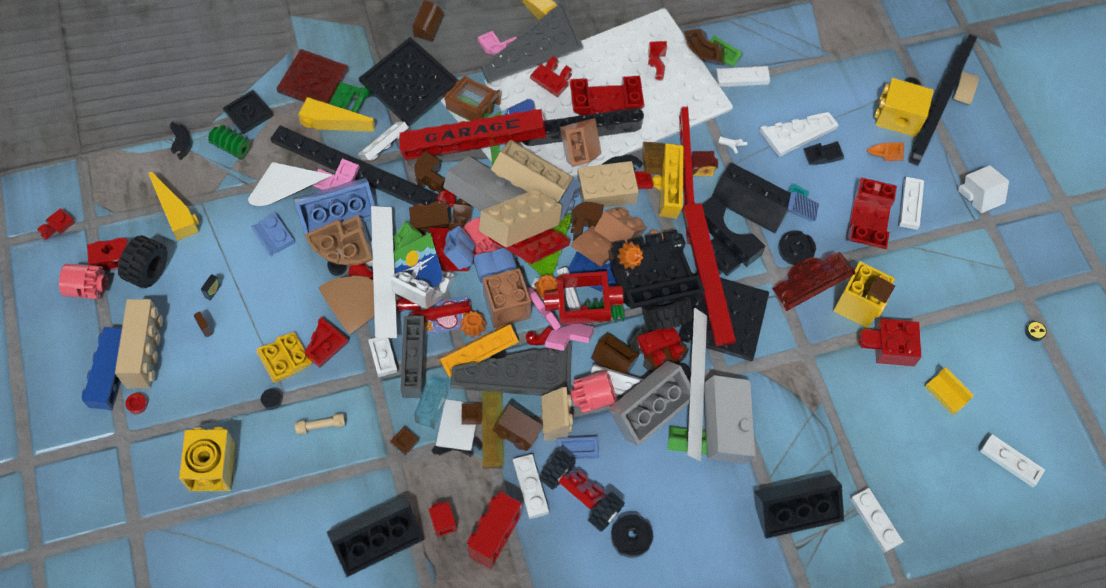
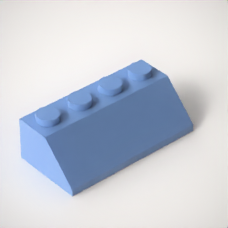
(335, 203)

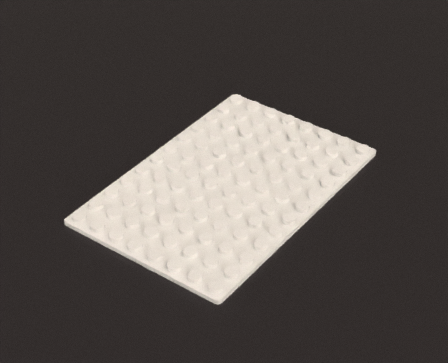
(604, 63)

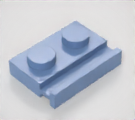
(272, 234)

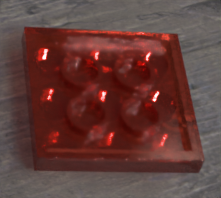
(312, 77)

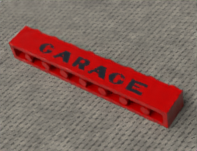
(473, 134)

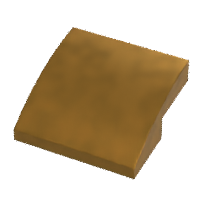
(653, 157)

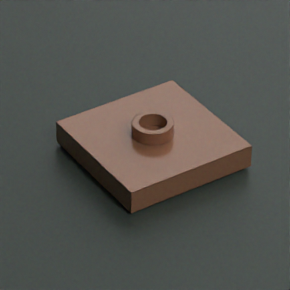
(593, 246)

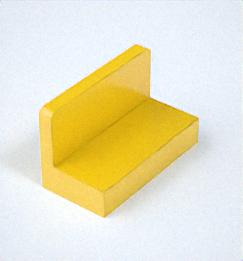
(949, 391)

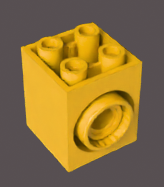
(903, 107)
(856, 302)
(207, 459)

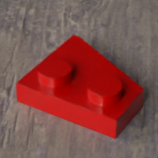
(324, 343)

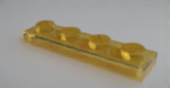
(491, 444)

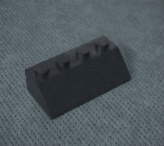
(752, 197)
(799, 505)
(375, 535)

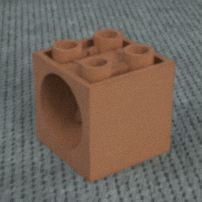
(506, 298)

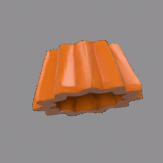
(630, 255)
(545, 283)
(473, 324)

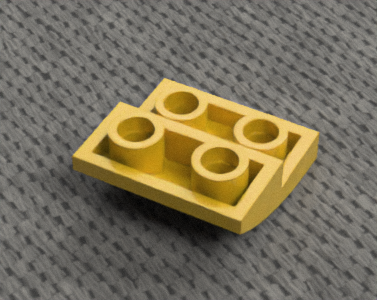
(283, 357)

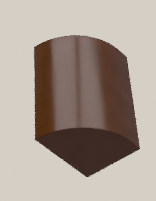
(428, 21)
(614, 355)

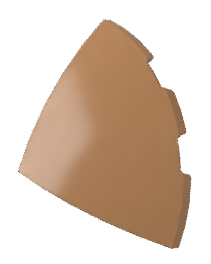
(342, 242)
(351, 300)

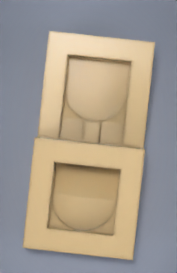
(966, 88)

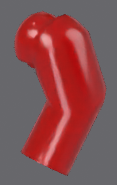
(660, 67)
(538, 339)

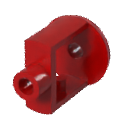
(611, 297)

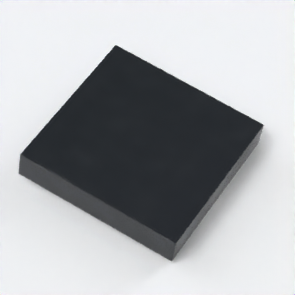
(248, 112)

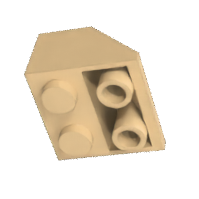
(556, 414)

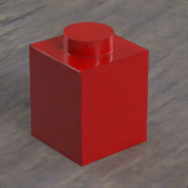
(442, 519)

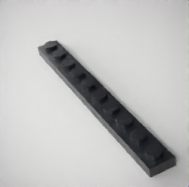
(331, 158)

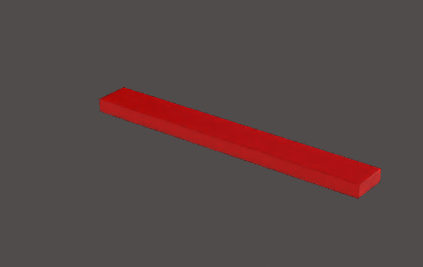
(688, 188)
(709, 275)

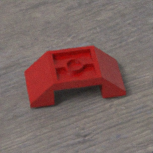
(606, 98)
(871, 213)

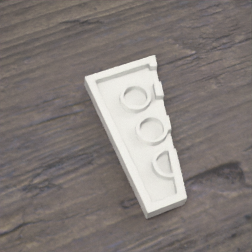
(792, 135)

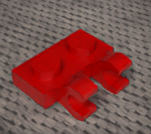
(549, 80)
(658, 340)

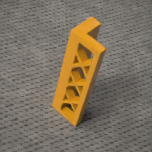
(479, 348)

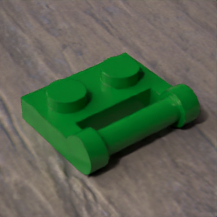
(345, 94)

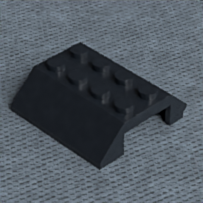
(661, 274)

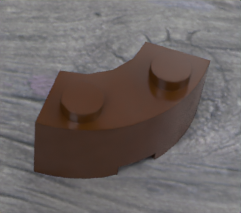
(701, 46)

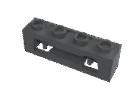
(412, 357)

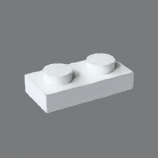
(382, 356)

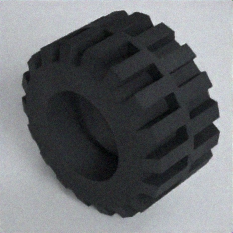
(142, 261)

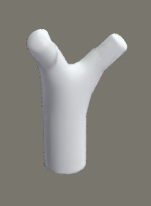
(732, 143)

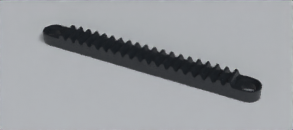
(942, 99)

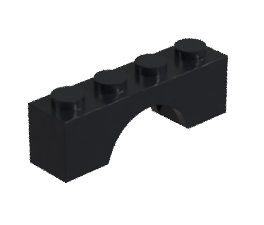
(744, 247)

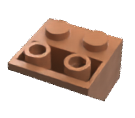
(581, 142)
(619, 225)

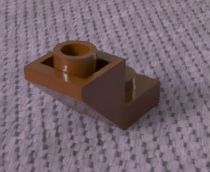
(461, 214)

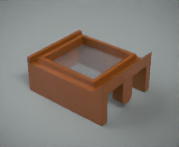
(471, 99)

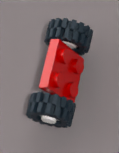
(577, 484)

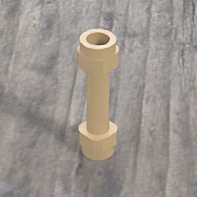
(302, 427)

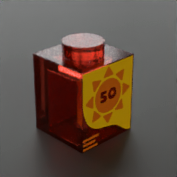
(704, 163)

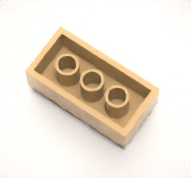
(531, 171)
(520, 218)
(138, 344)

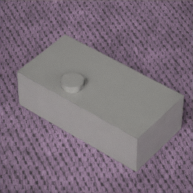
(479, 184)
(652, 403)
(729, 420)

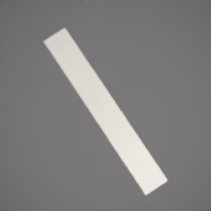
(382, 272)
(697, 385)

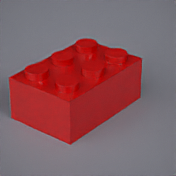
(494, 529)

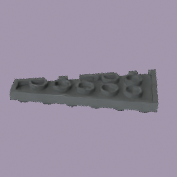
(547, 37)
(518, 373)

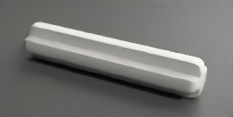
(570, 293)

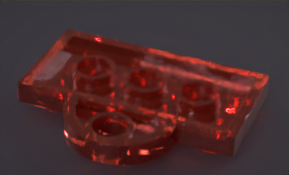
(811, 278)

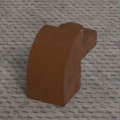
(426, 172)
(585, 215)

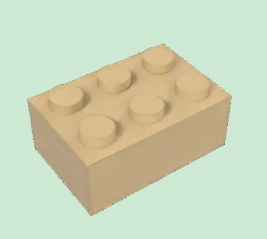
(608, 184)

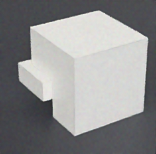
(985, 188)

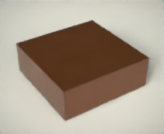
(881, 289)
(202, 324)
(471, 414)
(404, 441)

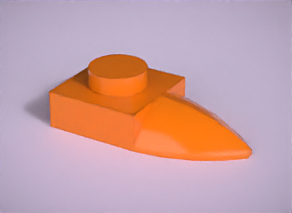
(889, 151)

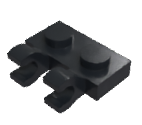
(724, 258)

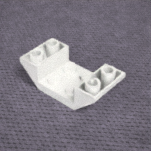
(420, 291)

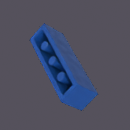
(102, 380)

